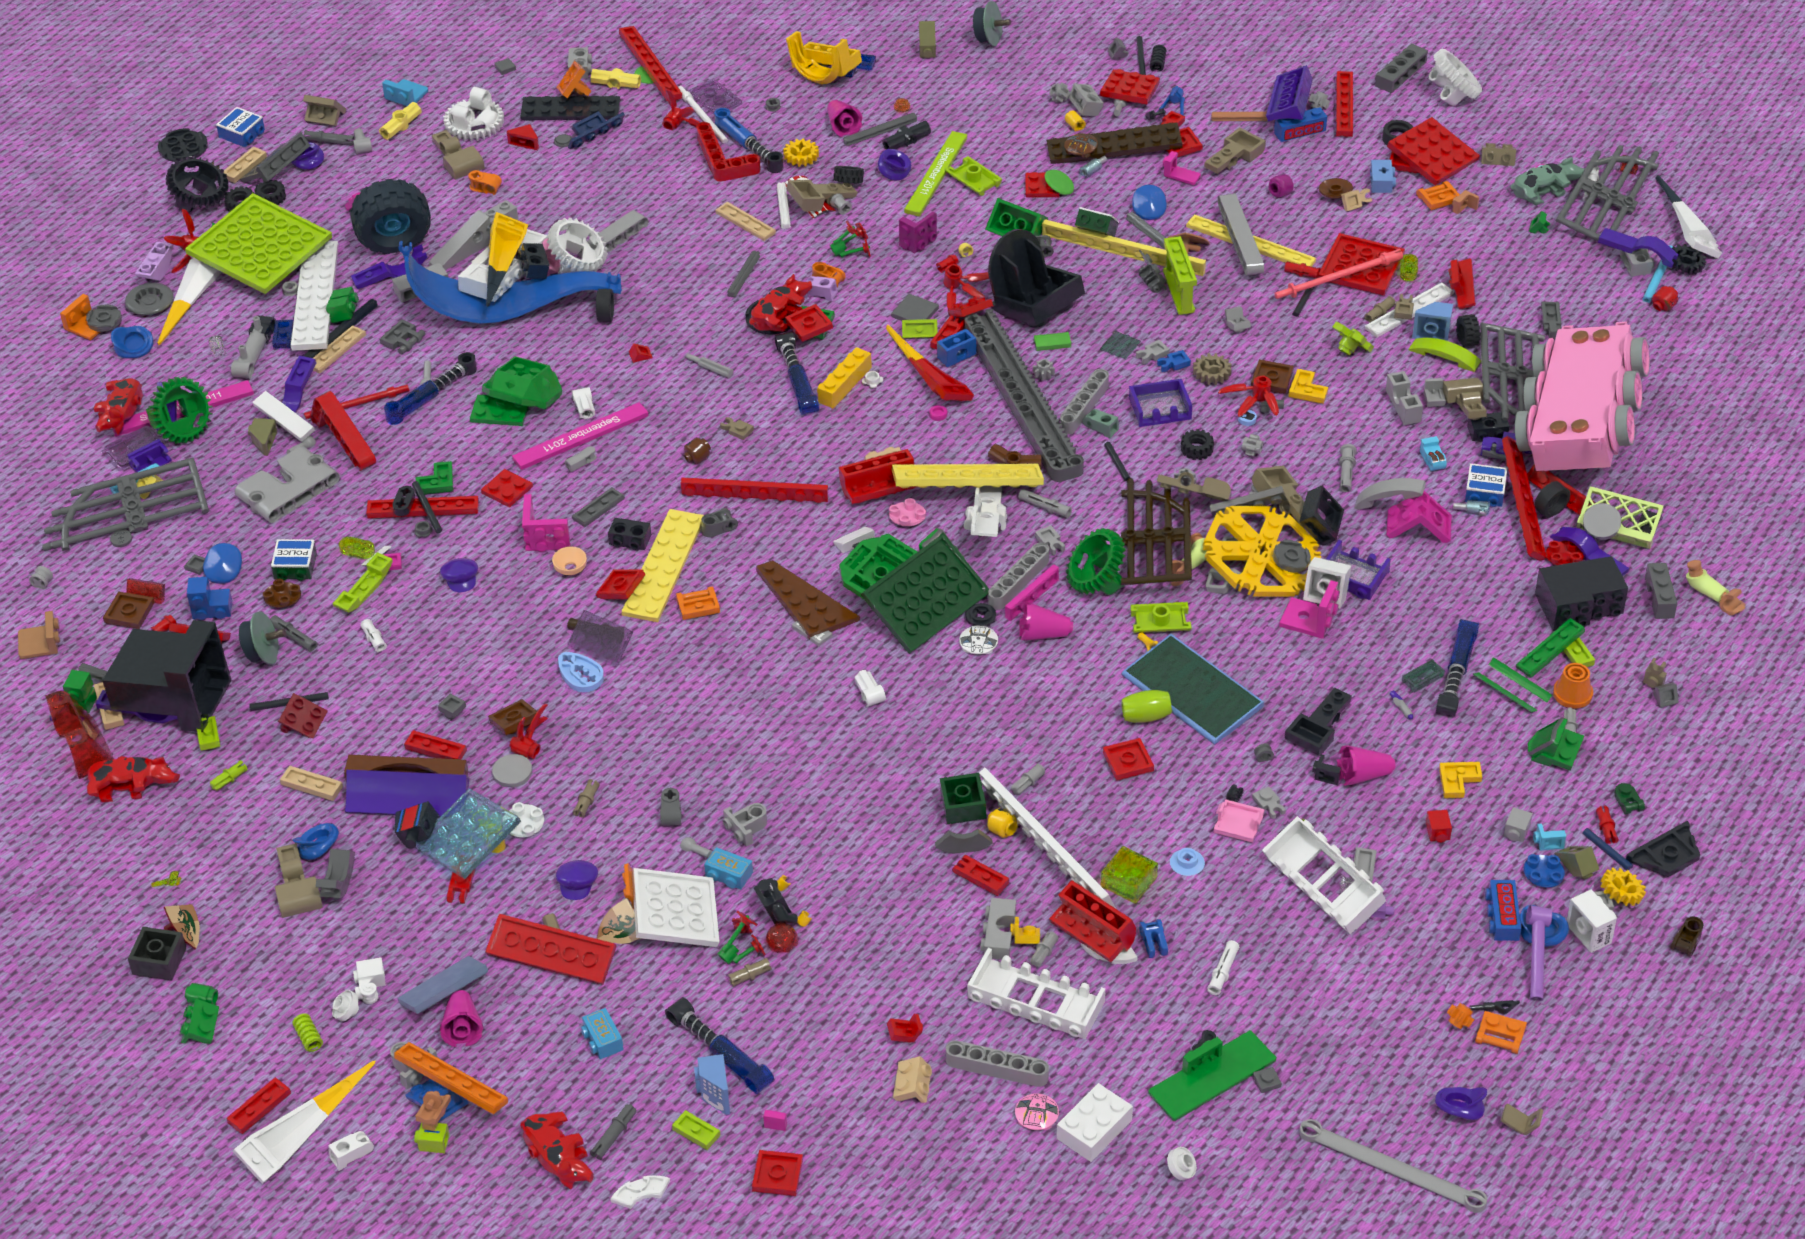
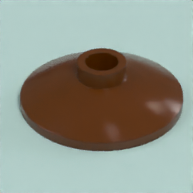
(1335, 187)

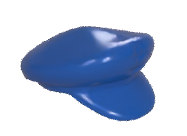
(1149, 202)
(132, 341)
(222, 563)
(309, 849)
(1553, 934)

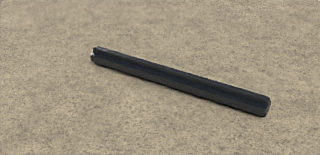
(357, 316)

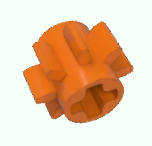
(1460, 1015)

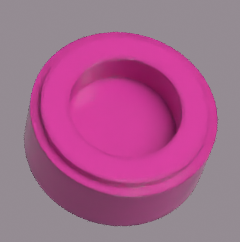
(938, 413)

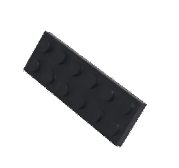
(568, 108)

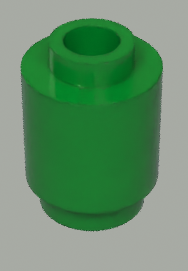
(201, 992)

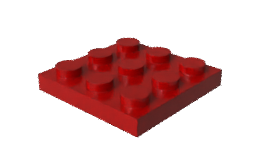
(1130, 86)

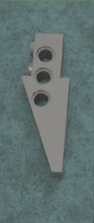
(472, 236)

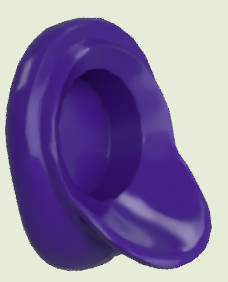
(310, 158)
(894, 164)
(460, 574)
(576, 879)
(1470, 1109)

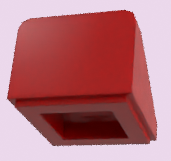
(639, 353)

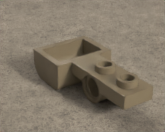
(1236, 145)
(456, 160)
(812, 196)
(1468, 396)
(1278, 476)
(1211, 488)
(297, 892)

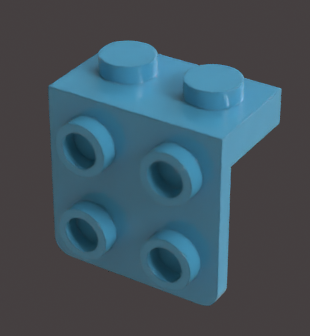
(403, 92)

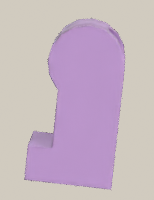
(823, 287)

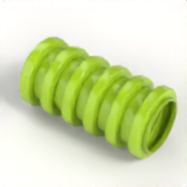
(307, 1032)

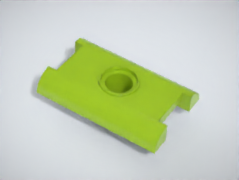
(975, 176)
(1160, 617)

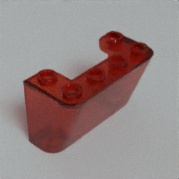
(73, 720)

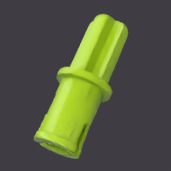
(228, 775)

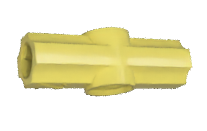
(615, 78)
(400, 120)

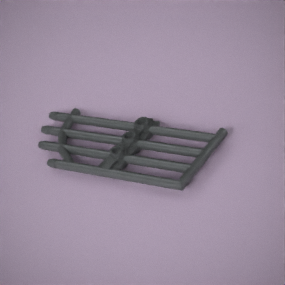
(1610, 196)
(1503, 369)
(131, 502)

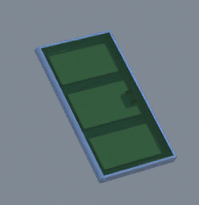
(1197, 688)

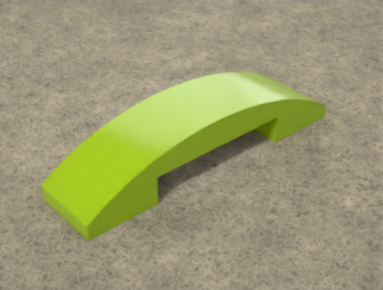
(1446, 350)
(366, 585)

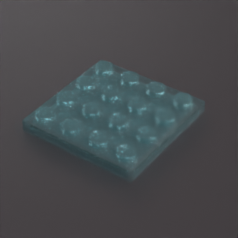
(468, 833)

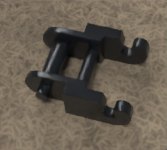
(1152, 114)

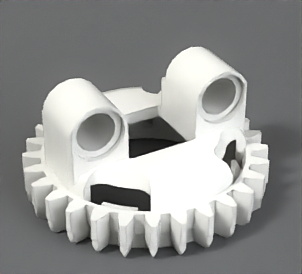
(1454, 78)
(461, 117)
(573, 242)

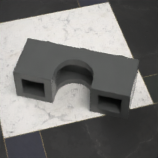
(1660, 584)

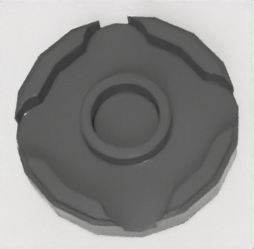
(104, 318)
(1291, 556)

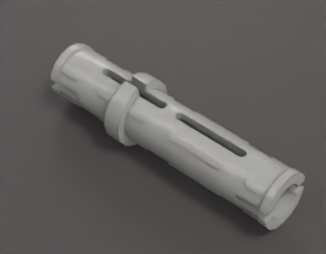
(1050, 505)

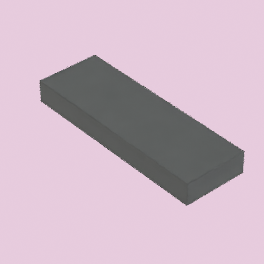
(598, 507)

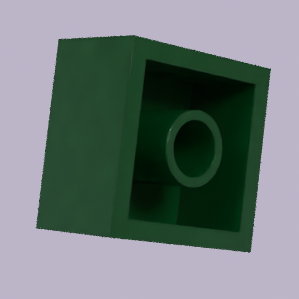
(963, 798)

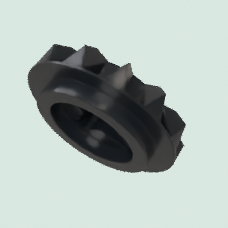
(982, 609)

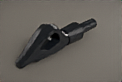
(1498, 1006)

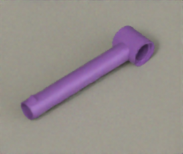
(1539, 919)

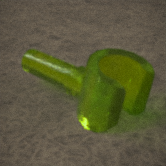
(169, 881)

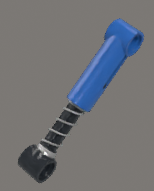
(748, 140)

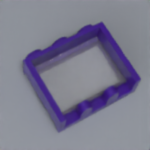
(1160, 402)
(1364, 574)

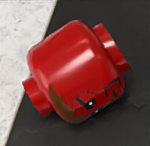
(1665, 298)

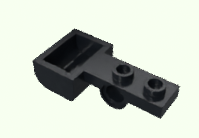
(1314, 731)

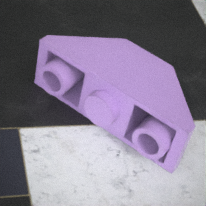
(156, 262)

